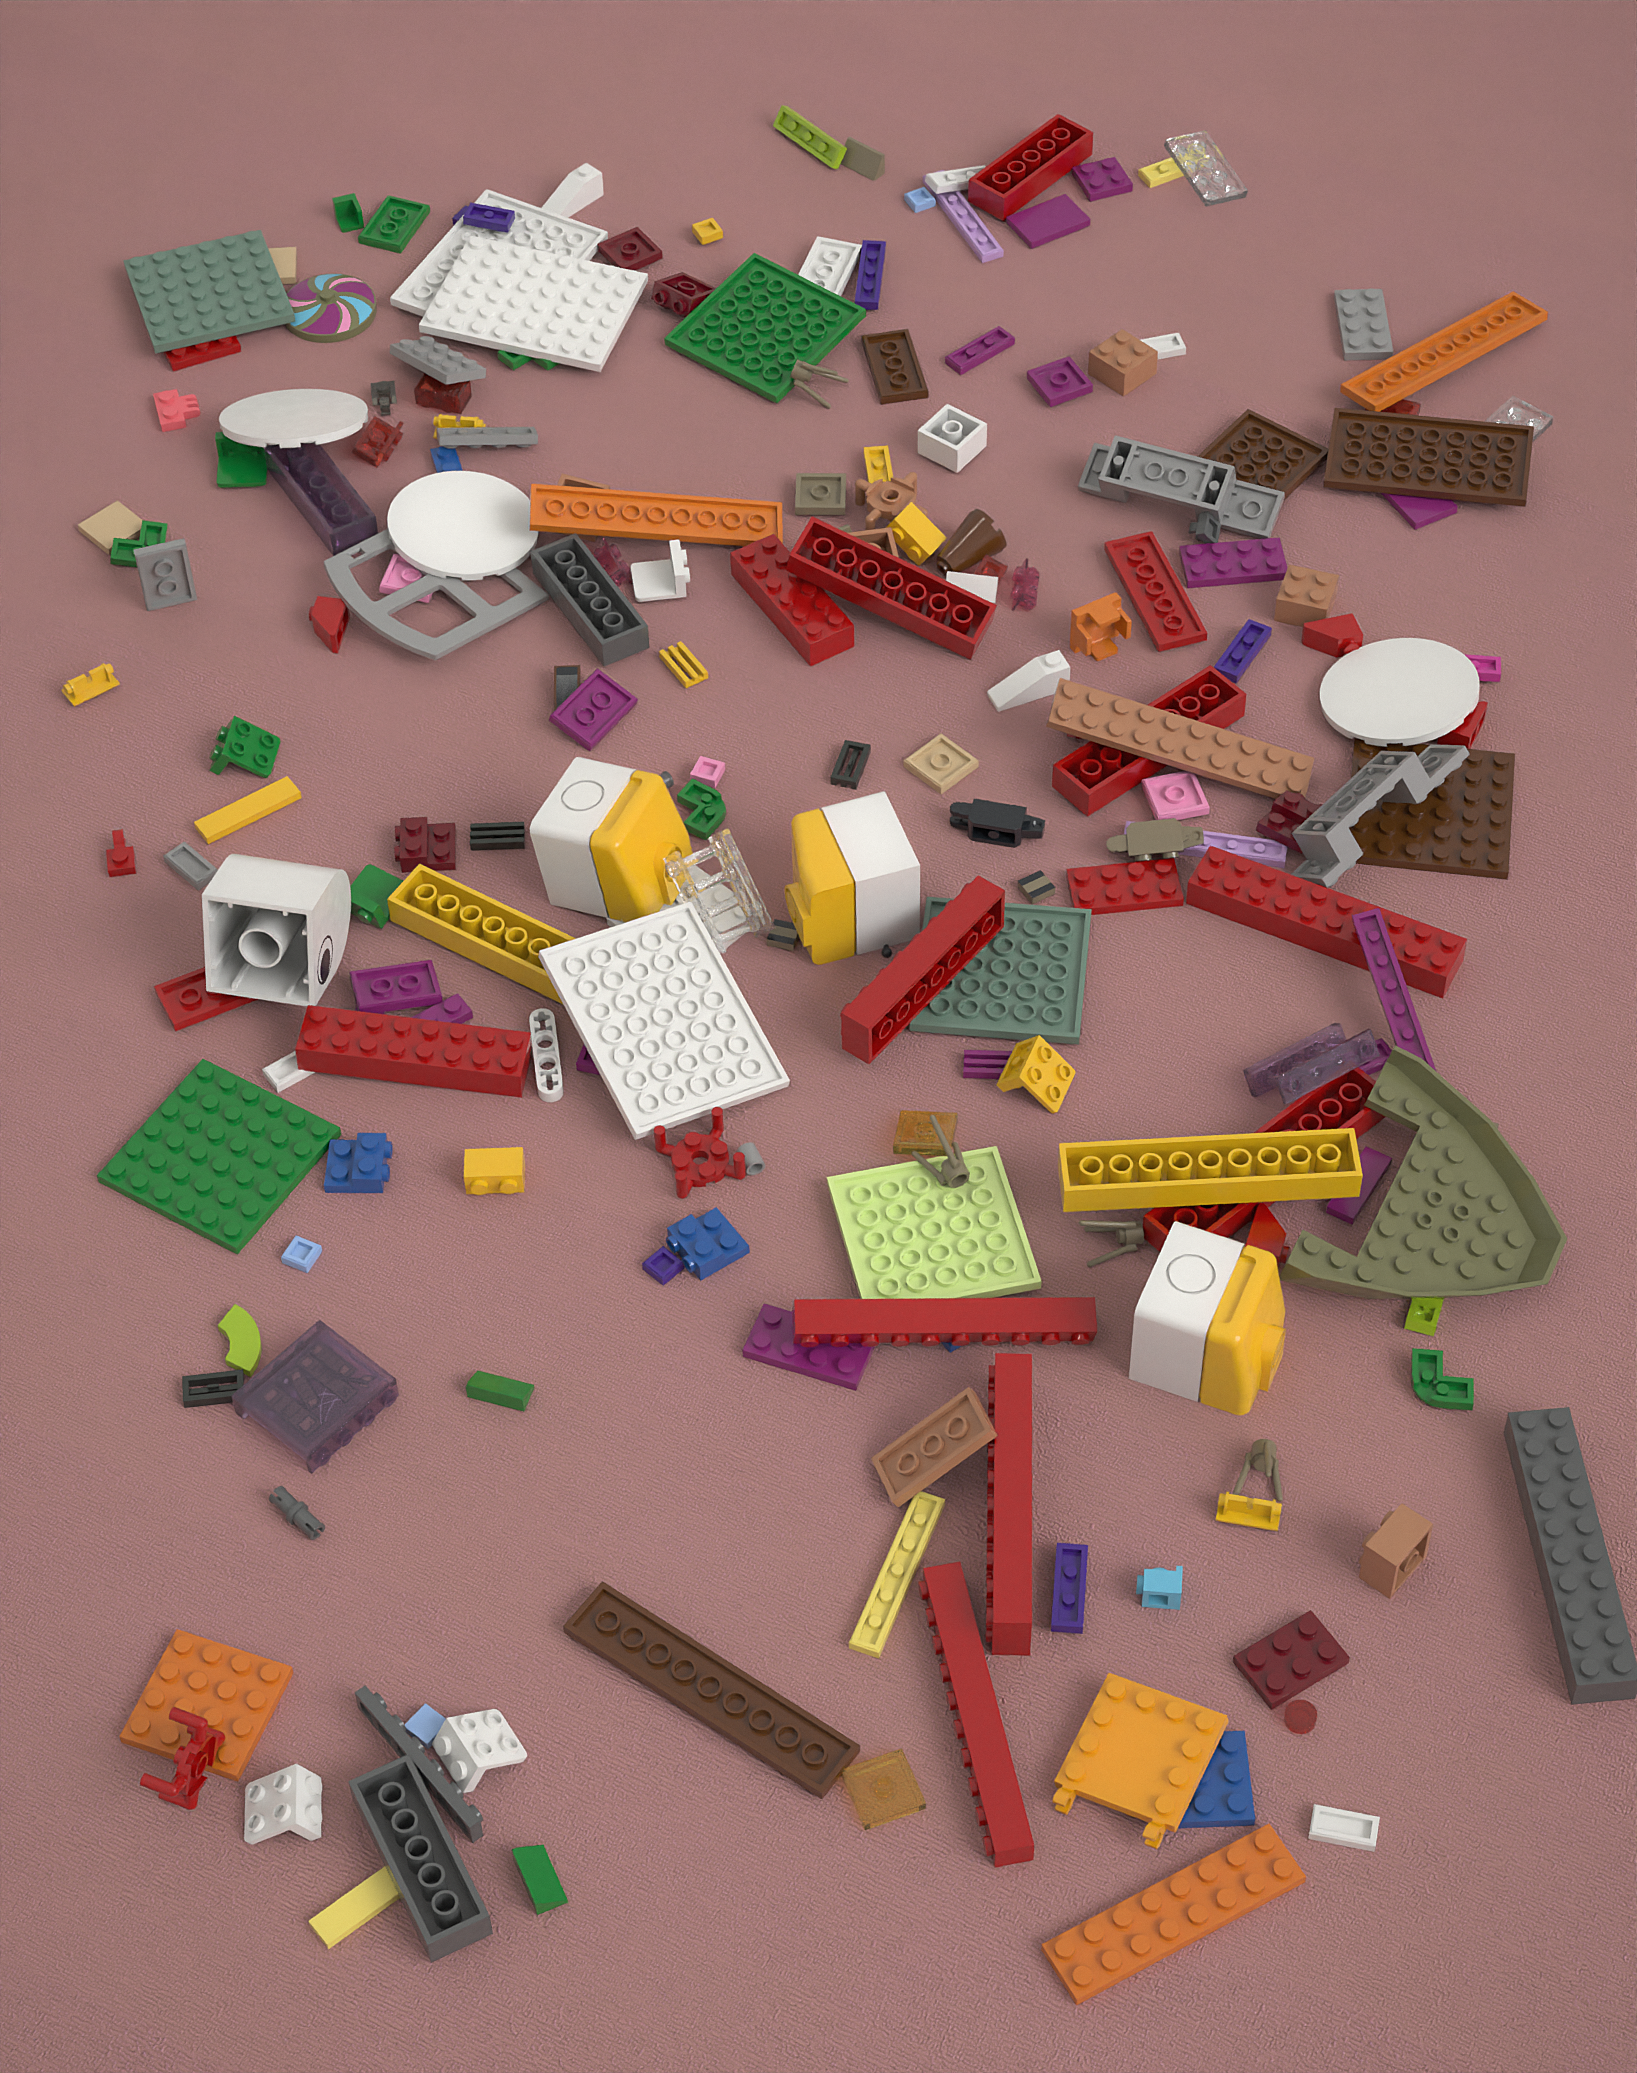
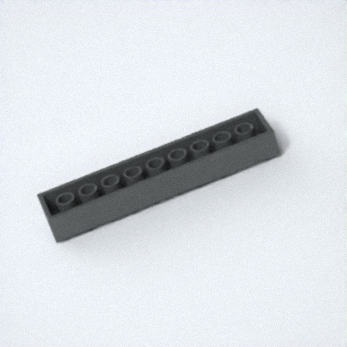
(1571, 1556)

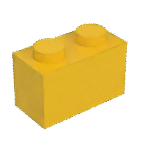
(916, 534)
(494, 1170)

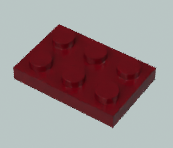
(1291, 1659)

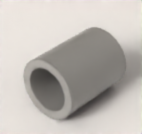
(753, 1161)

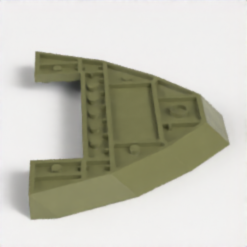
(1457, 1213)

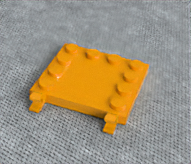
(1140, 1755)

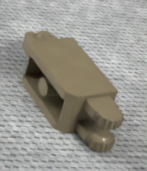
(1156, 838)

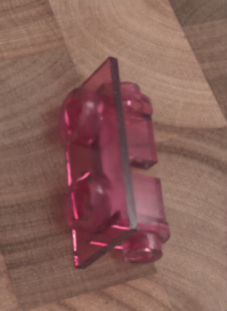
(608, 557)
(1025, 586)

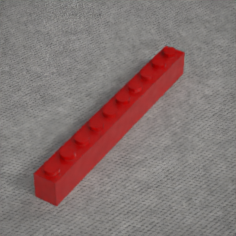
(944, 1320)
(977, 1714)

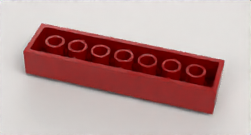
(891, 587)
(1101, 773)
(922, 969)
(414, 1051)

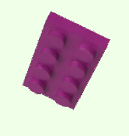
(1233, 562)
(773, 1344)

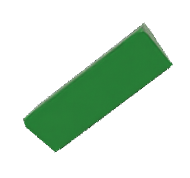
(499, 1390)
(539, 1878)

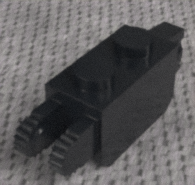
(996, 822)

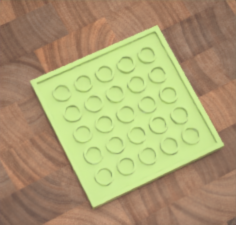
(932, 1239)

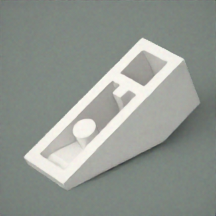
(576, 191)
(1030, 682)

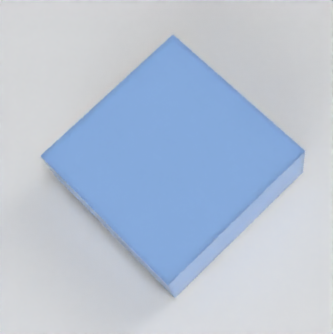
(919, 199)
(301, 1254)
(425, 1725)

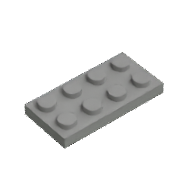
(1363, 324)
(437, 360)

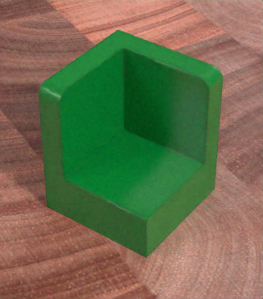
(348, 213)

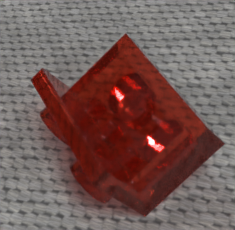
(377, 441)

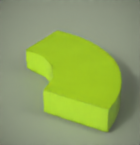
(243, 1338)

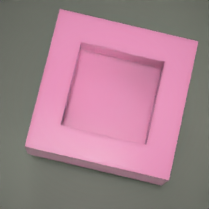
(708, 771)

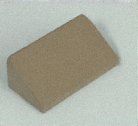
(863, 159)

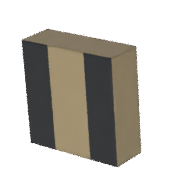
(1036, 887)
(783, 936)

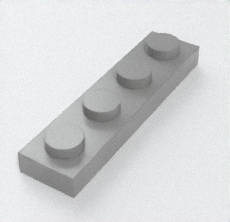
(495, 436)

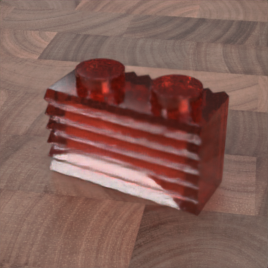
(446, 397)

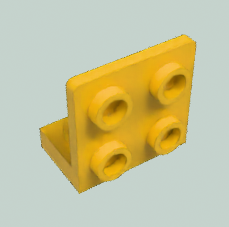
(1039, 1071)

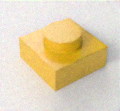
(707, 231)

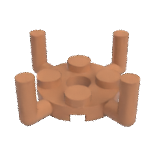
(879, 494)

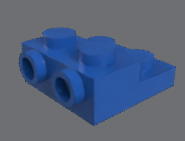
(358, 1164)
(706, 1243)

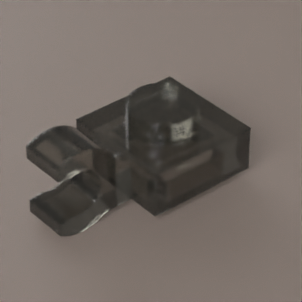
(384, 394)

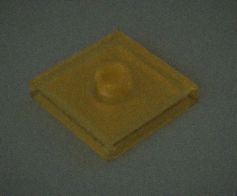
(918, 1134)
(883, 1789)

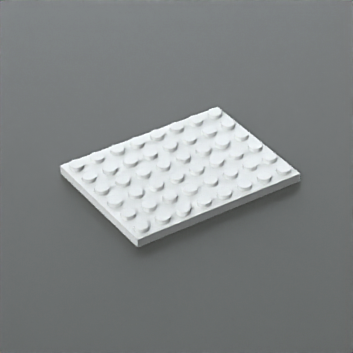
(531, 228)
(534, 303)
(663, 1019)

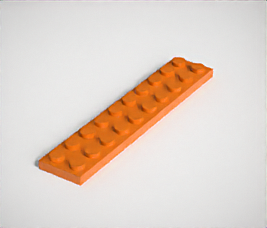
(1443, 352)
(653, 515)

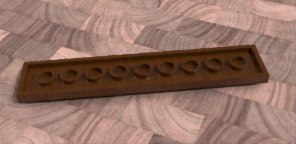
(712, 1689)

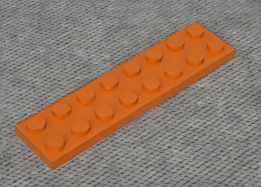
(1172, 1913)

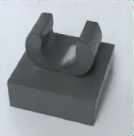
(1206, 529)

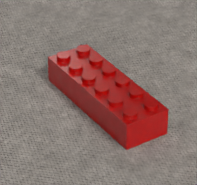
(1030, 167)
(792, 604)

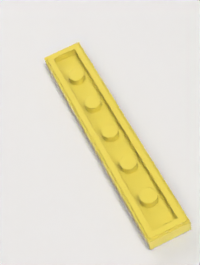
(896, 1574)

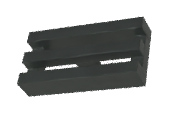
(846, 779)
(501, 834)
(213, 1393)

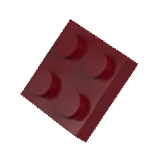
(630, 250)

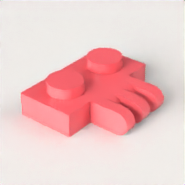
(174, 409)

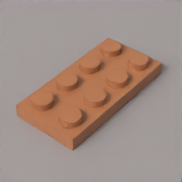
(933, 1447)

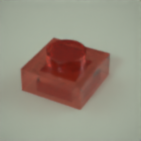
(992, 568)

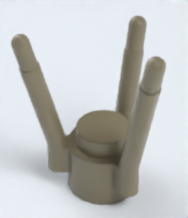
(803, 372)
(953, 1169)
(1128, 1233)
(1264, 1460)

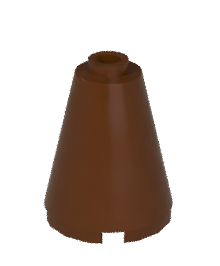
(971, 543)

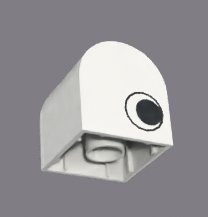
(274, 928)

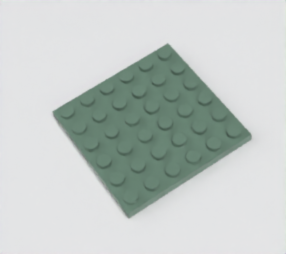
(208, 291)
(1020, 982)

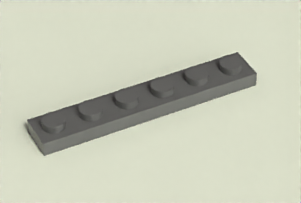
(447, 1795)

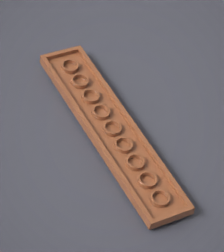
(1178, 741)

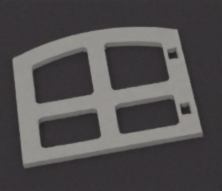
(377, 613)

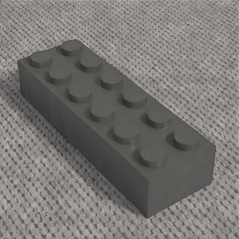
(590, 599)
(420, 1858)

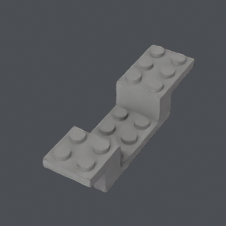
(1182, 481)
(1388, 776)

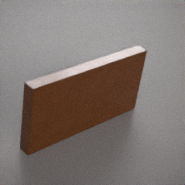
(894, 366)

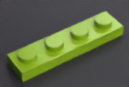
(809, 137)

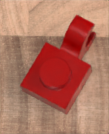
(121, 858)

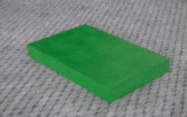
(394, 224)

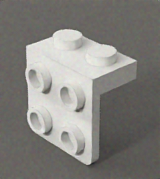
(663, 577)
(476, 1743)
(283, 1803)

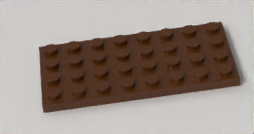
(1429, 457)

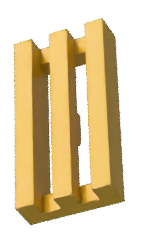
(700, 673)

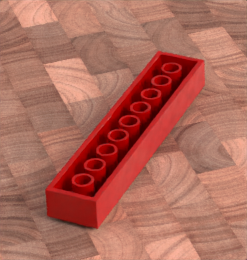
(1319, 918)
(1331, 1106)
(1009, 1506)

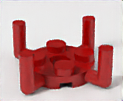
(700, 1145)
(190, 1760)

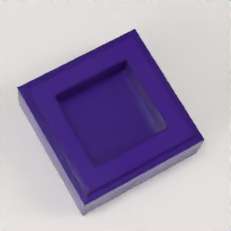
(663, 1265)

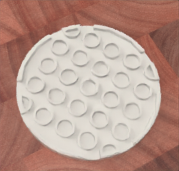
(293, 417)
(461, 525)
(1399, 691)

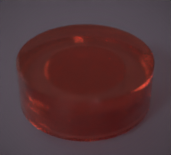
(1300, 1716)

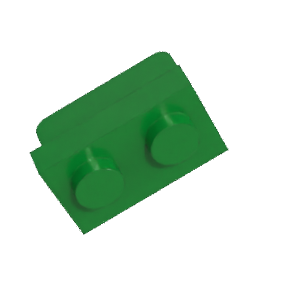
(239, 464)
(246, 747)
(371, 893)

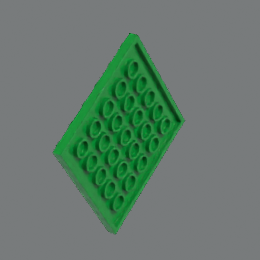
(762, 324)
(219, 1156)

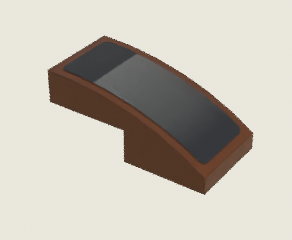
(566, 681)

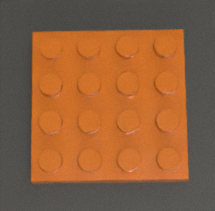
(215, 1682)

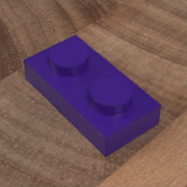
(489, 217)

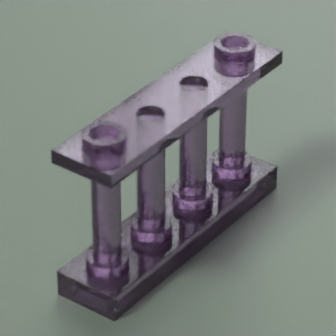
(1311, 1063)

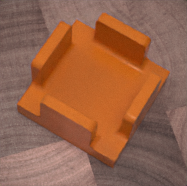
(1095, 626)

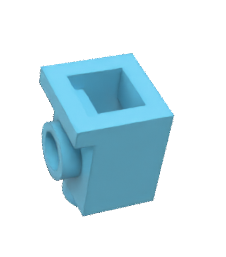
(1160, 1588)

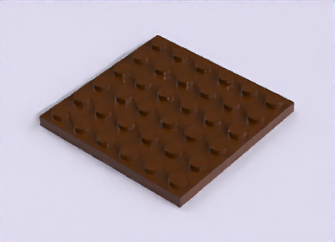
(1455, 830)

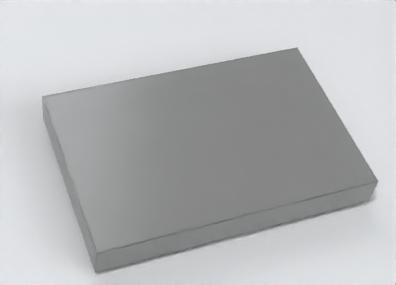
(165, 574)

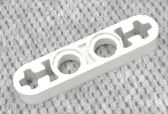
(544, 1055)

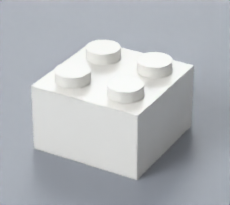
(952, 438)

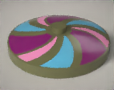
(331, 308)

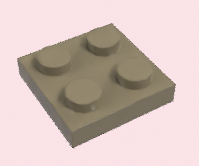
(820, 494)

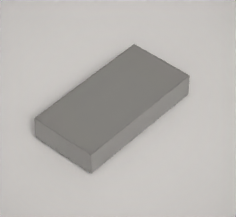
(190, 865)

